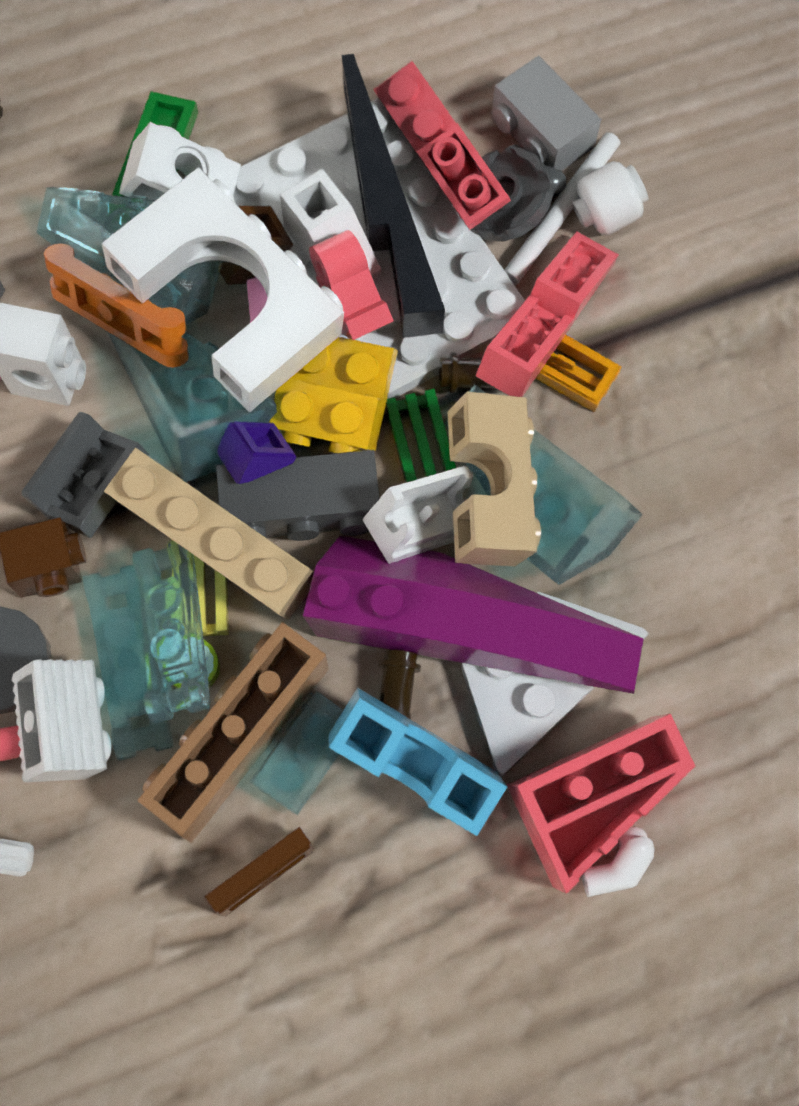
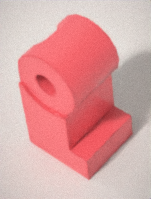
(345, 270)

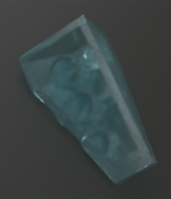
(187, 405)

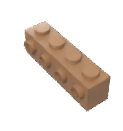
(235, 731)

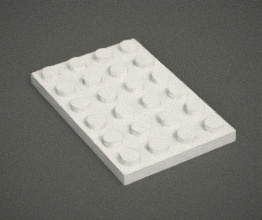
(467, 275)

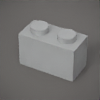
(545, 115)

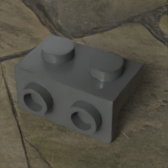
(77, 473)

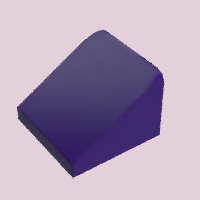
(253, 450)

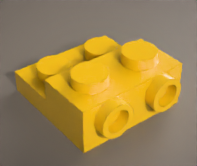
(337, 397)

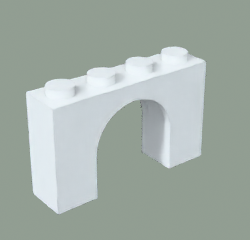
(202, 224)

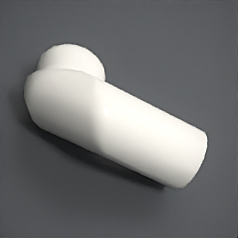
(627, 868)

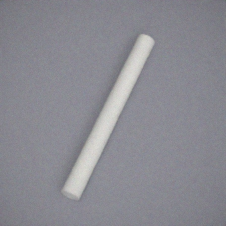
(559, 210)

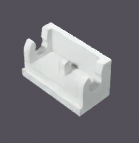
(417, 514)

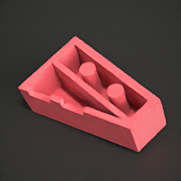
(596, 794)

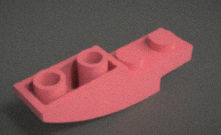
(442, 146)

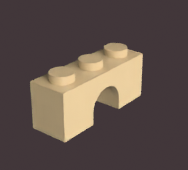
(496, 438)

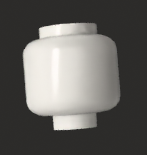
(610, 198)

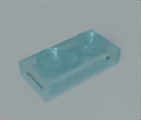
(300, 755)

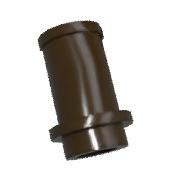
(460, 373)
(398, 680)

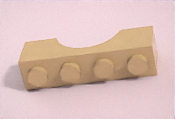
(211, 533)

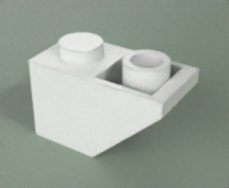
(319, 211)

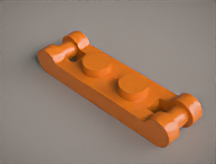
(115, 309)

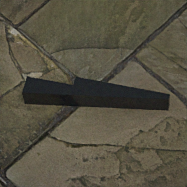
(387, 213)

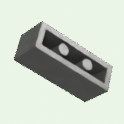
(306, 496)

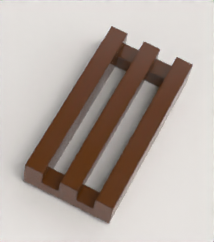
(260, 873)

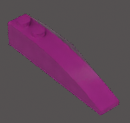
(463, 617)

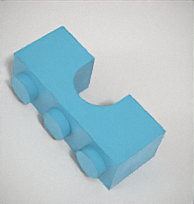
(429, 765)

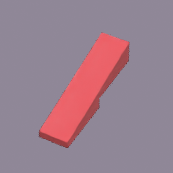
(545, 316)

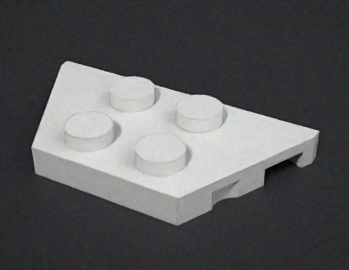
(523, 708)

